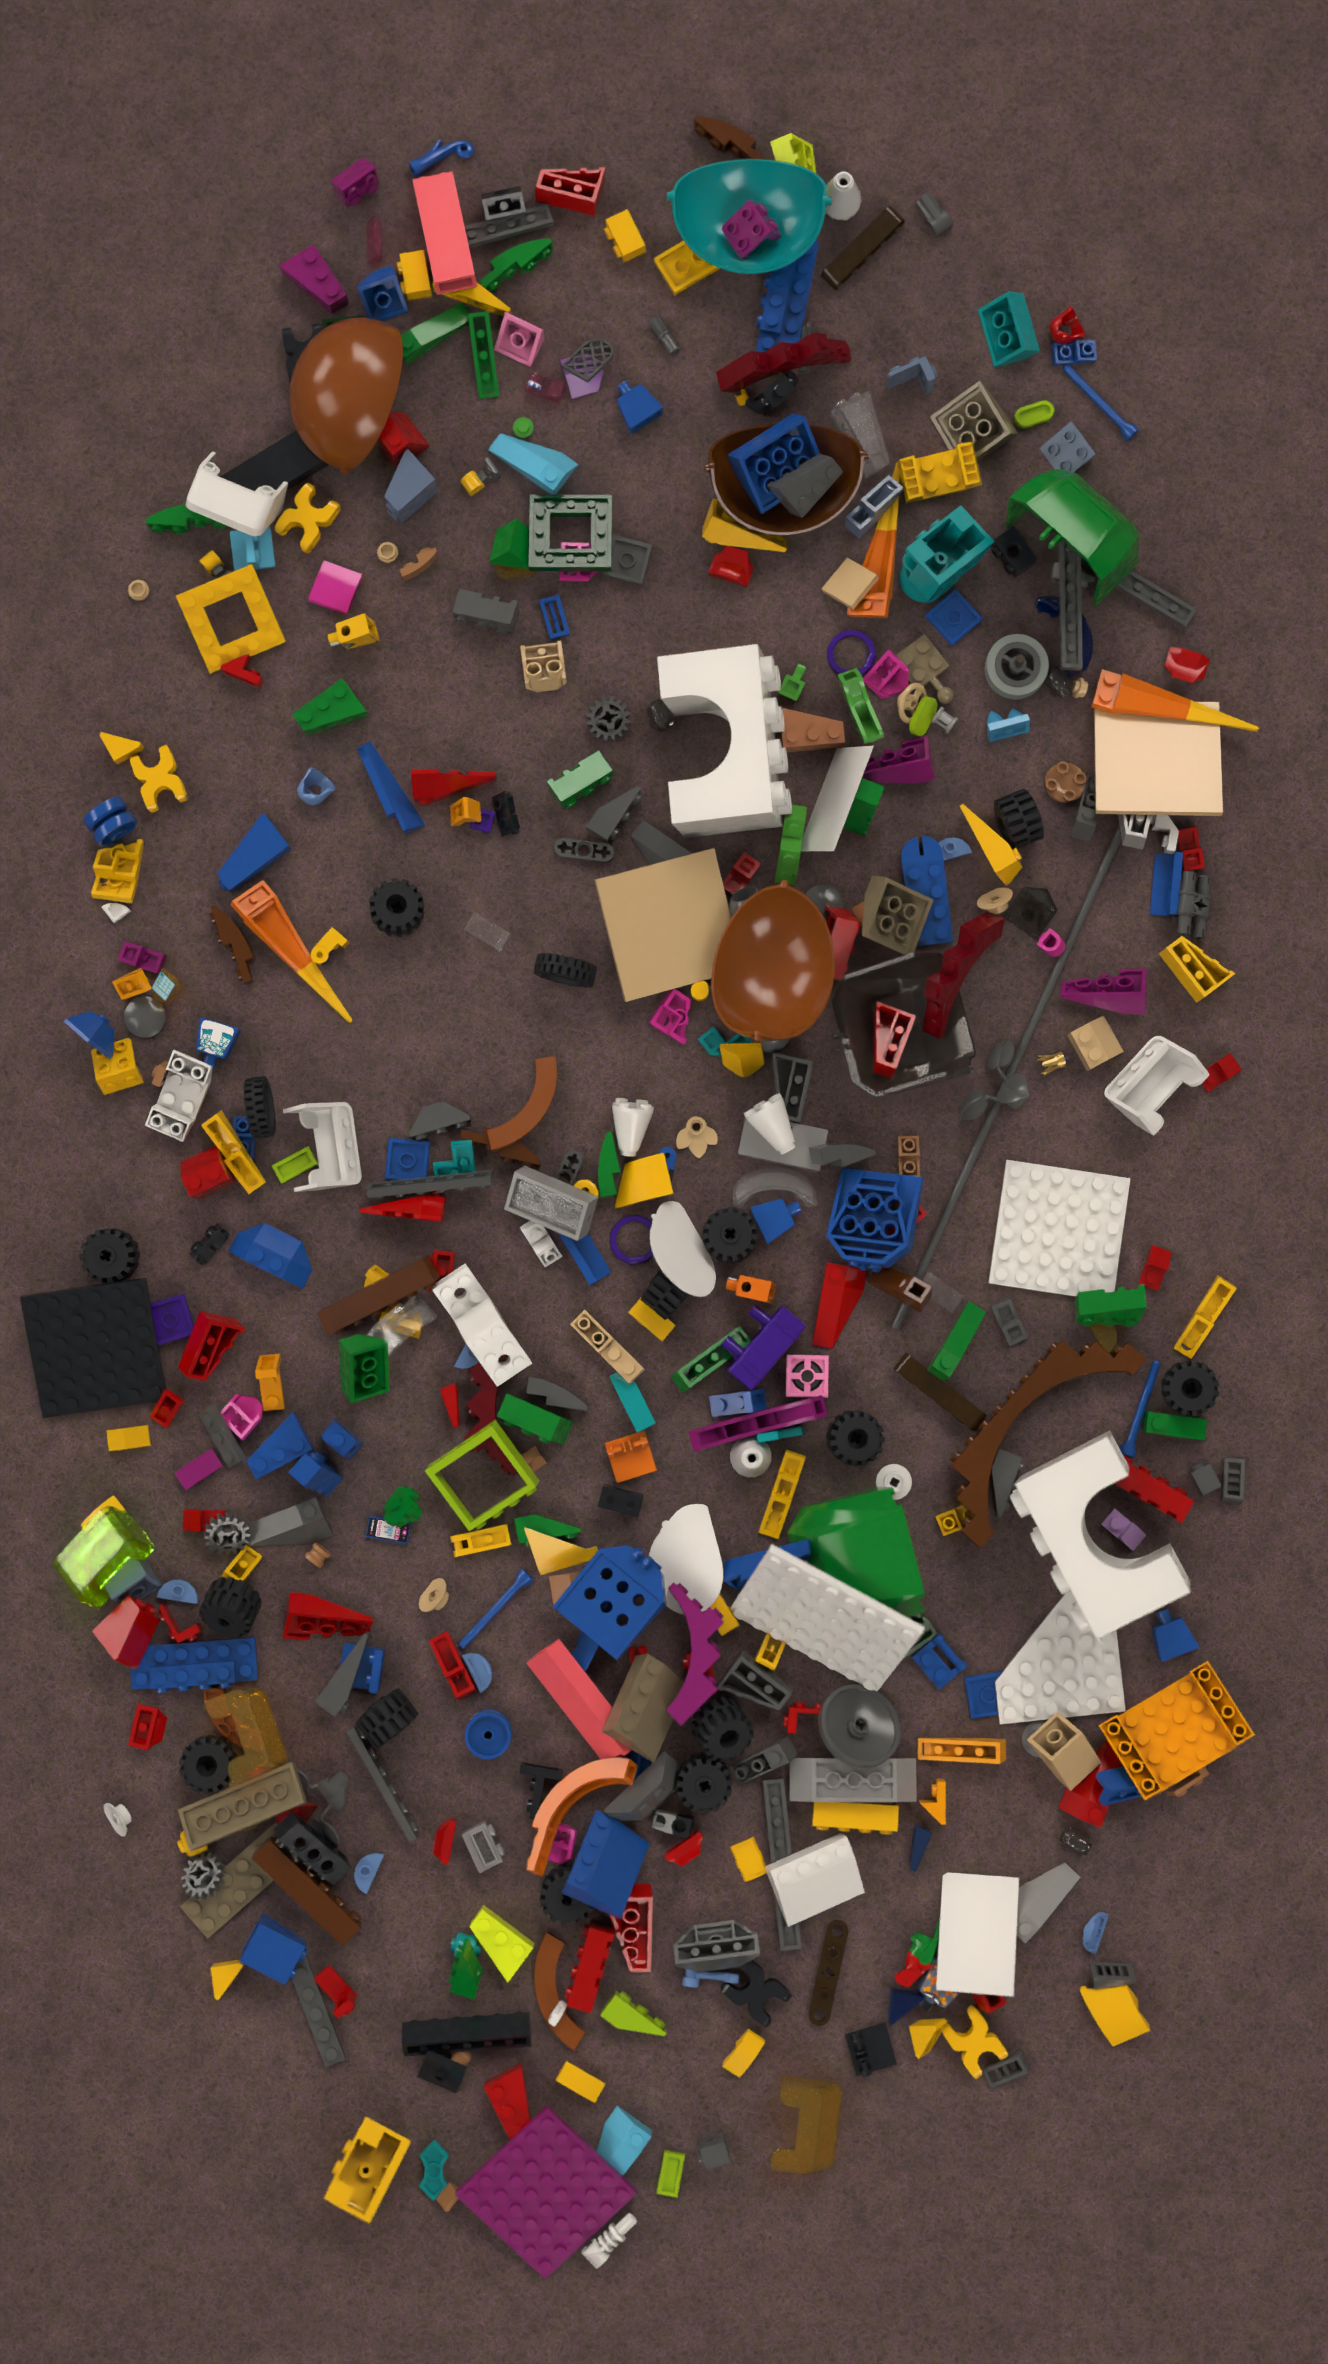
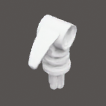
(597, 2250)

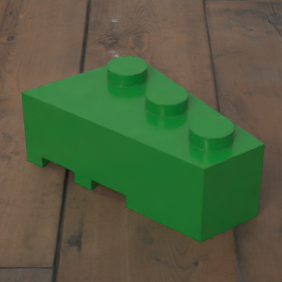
(863, 807)
(1110, 1308)

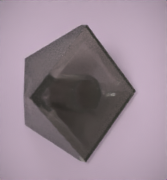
(1031, 910)

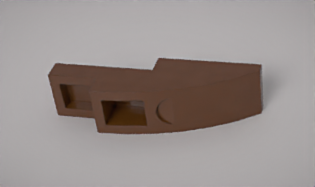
(724, 135)
(231, 936)
(510, 1154)

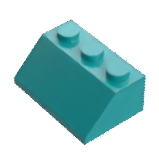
(1008, 329)

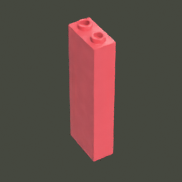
(444, 233)
(576, 1697)

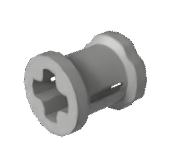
(944, 720)

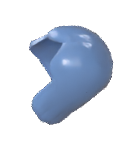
(314, 777)

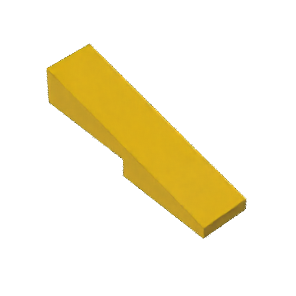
(233, 1150)
(1205, 1316)

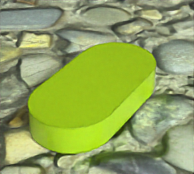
(1034, 414)
(923, 716)

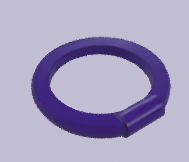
(855, 633)
(635, 1259)

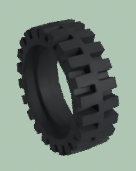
(565, 970)
(259, 1107)

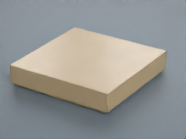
(850, 583)

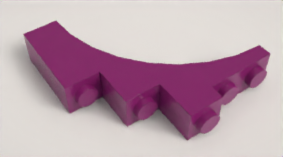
(757, 1422)
(703, 1654)

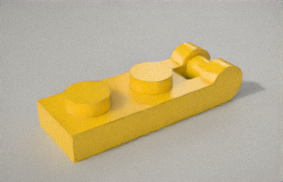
(481, 1540)

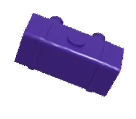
(766, 1347)

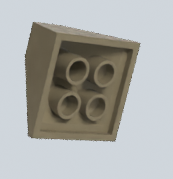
(974, 419)
(894, 914)

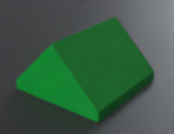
(511, 545)

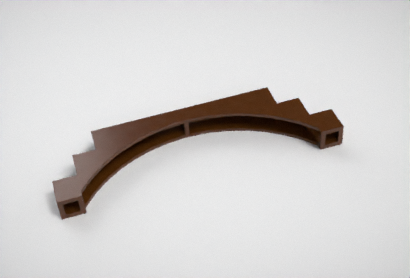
(977, 1458)

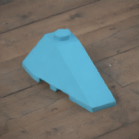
(539, 464)
(622, 2139)

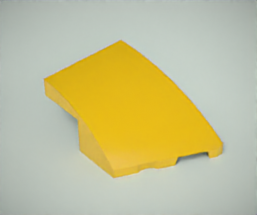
(121, 868)
(644, 1181)
(1116, 2012)

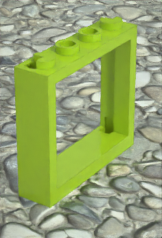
(513, 1456)

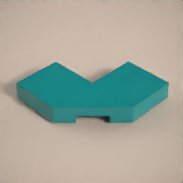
(712, 1039)
(781, 1433)

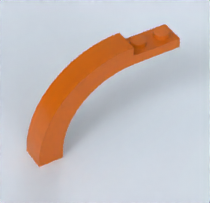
(566, 1794)

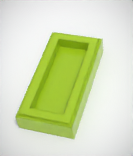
(294, 1165)
(670, 2173)

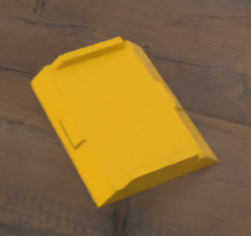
(749, 1859)

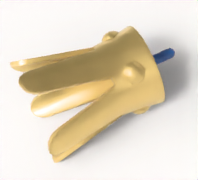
(1053, 1061)

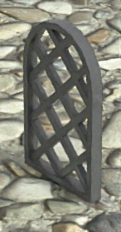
(566, 366)

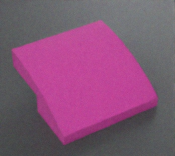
(335, 587)

